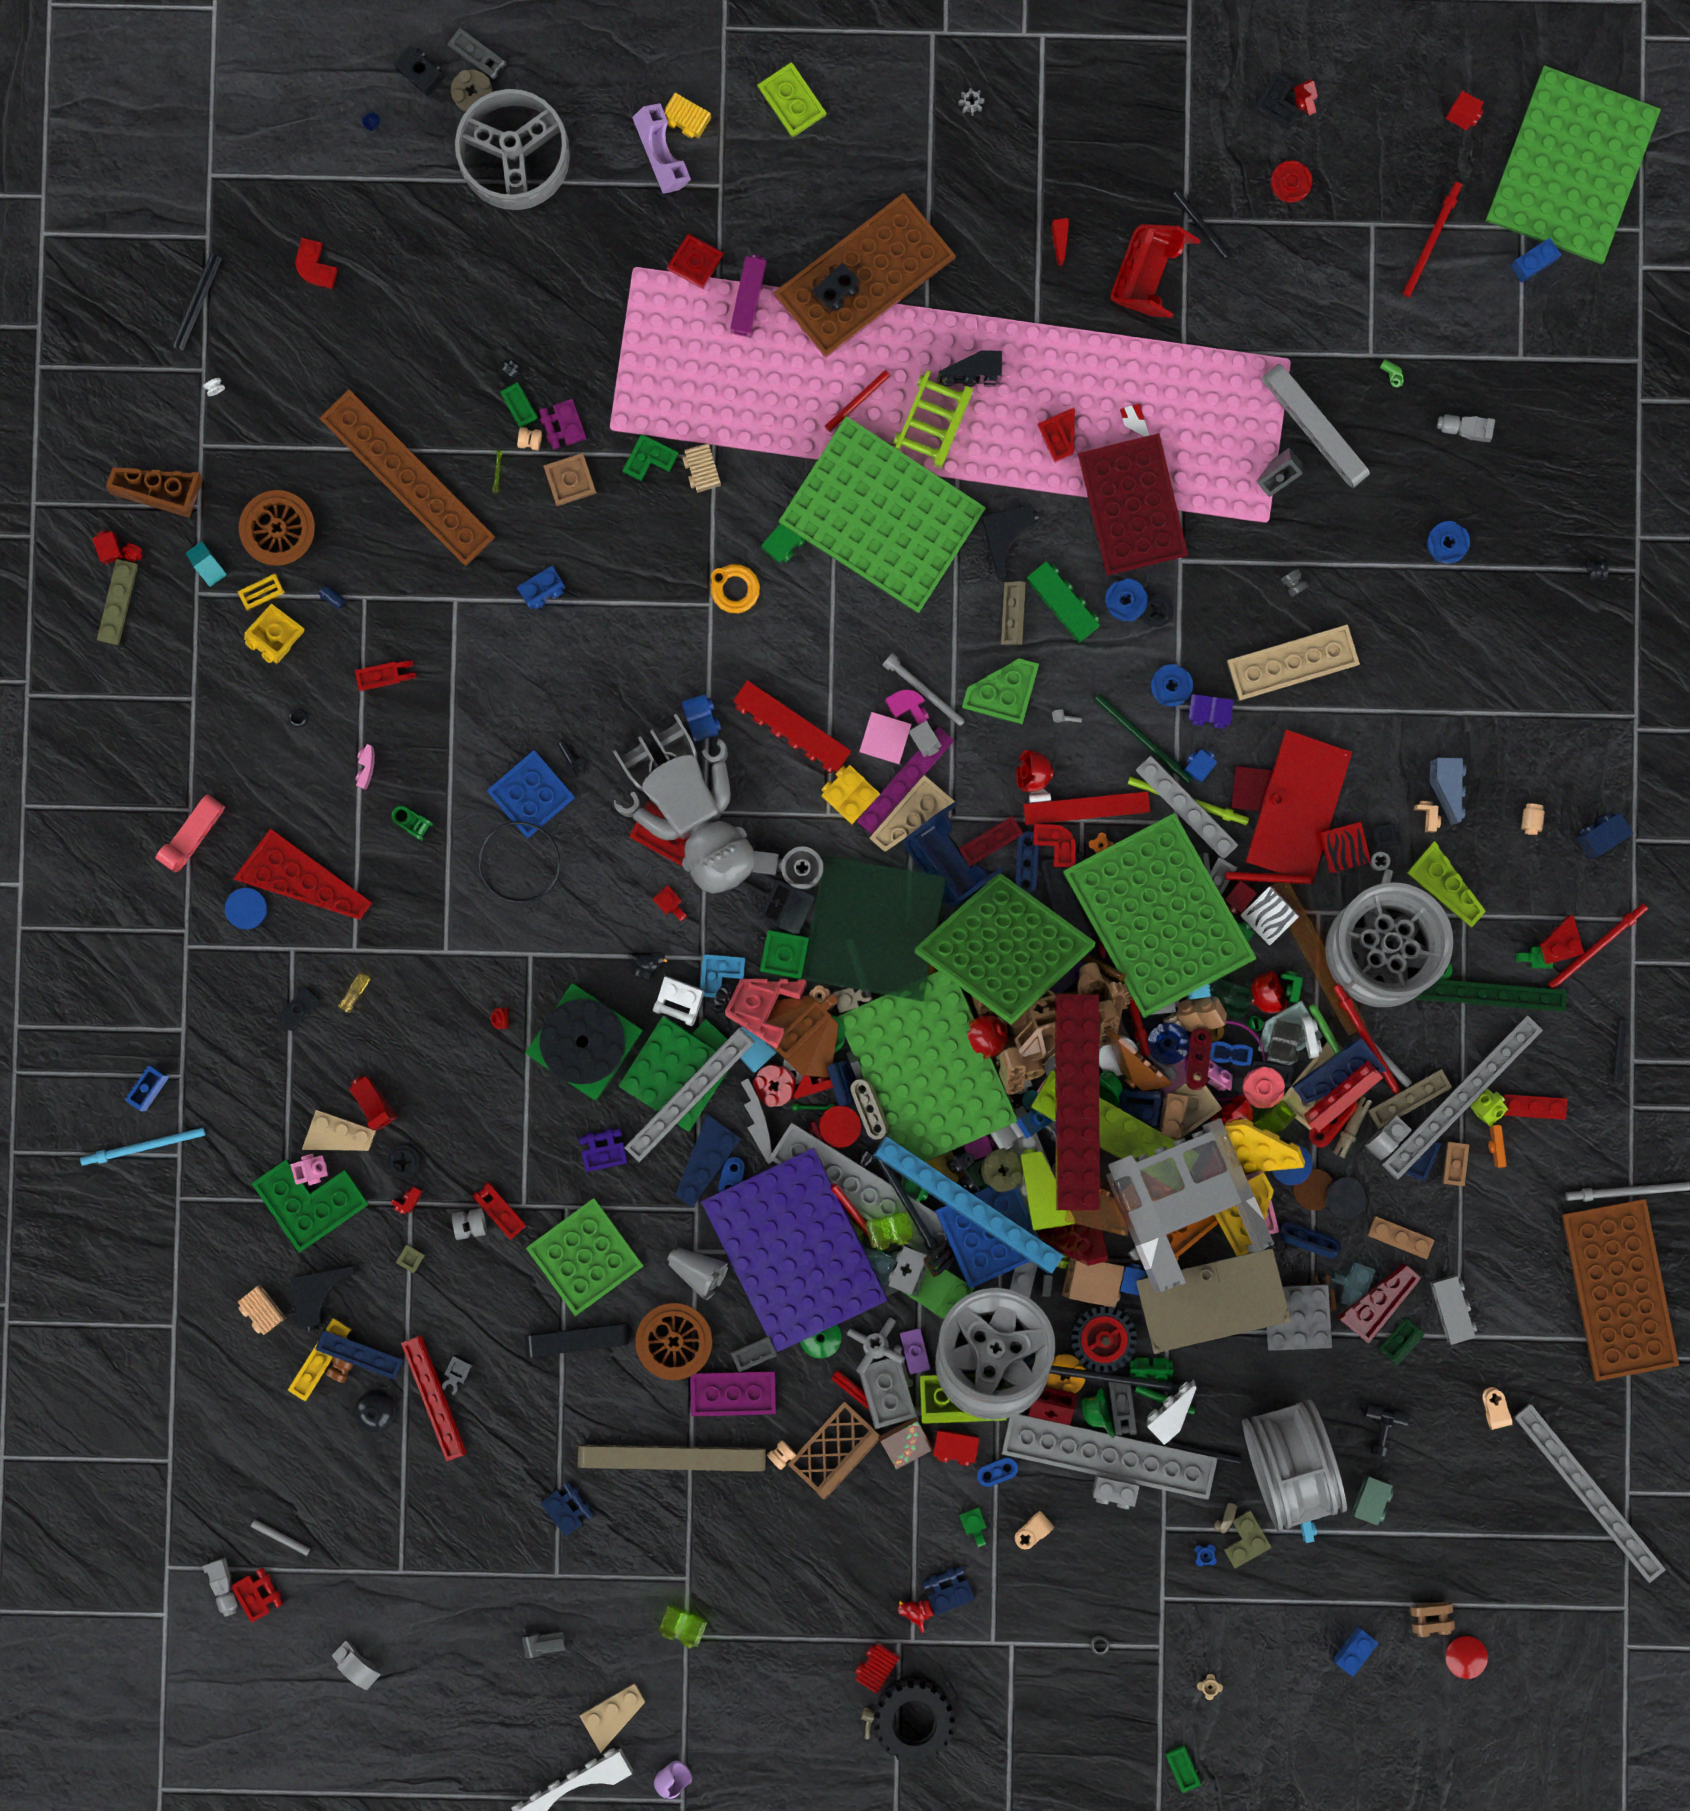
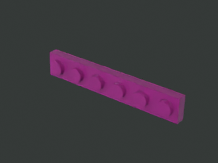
(902, 785)

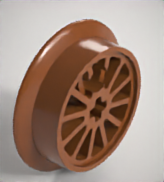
(257, 508)
(650, 1324)

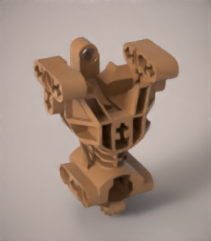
(1034, 1031)

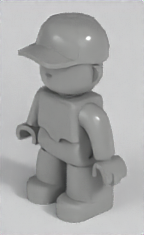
(715, 851)

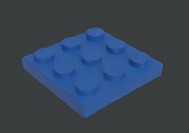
(531, 793)

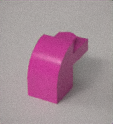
(907, 701)

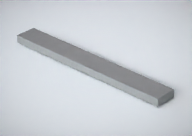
(689, 1094)

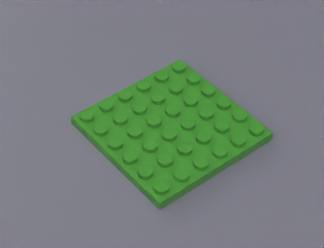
(1005, 948)

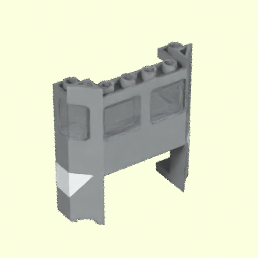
(1178, 1190)

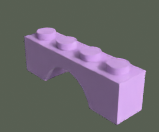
(651, 126)

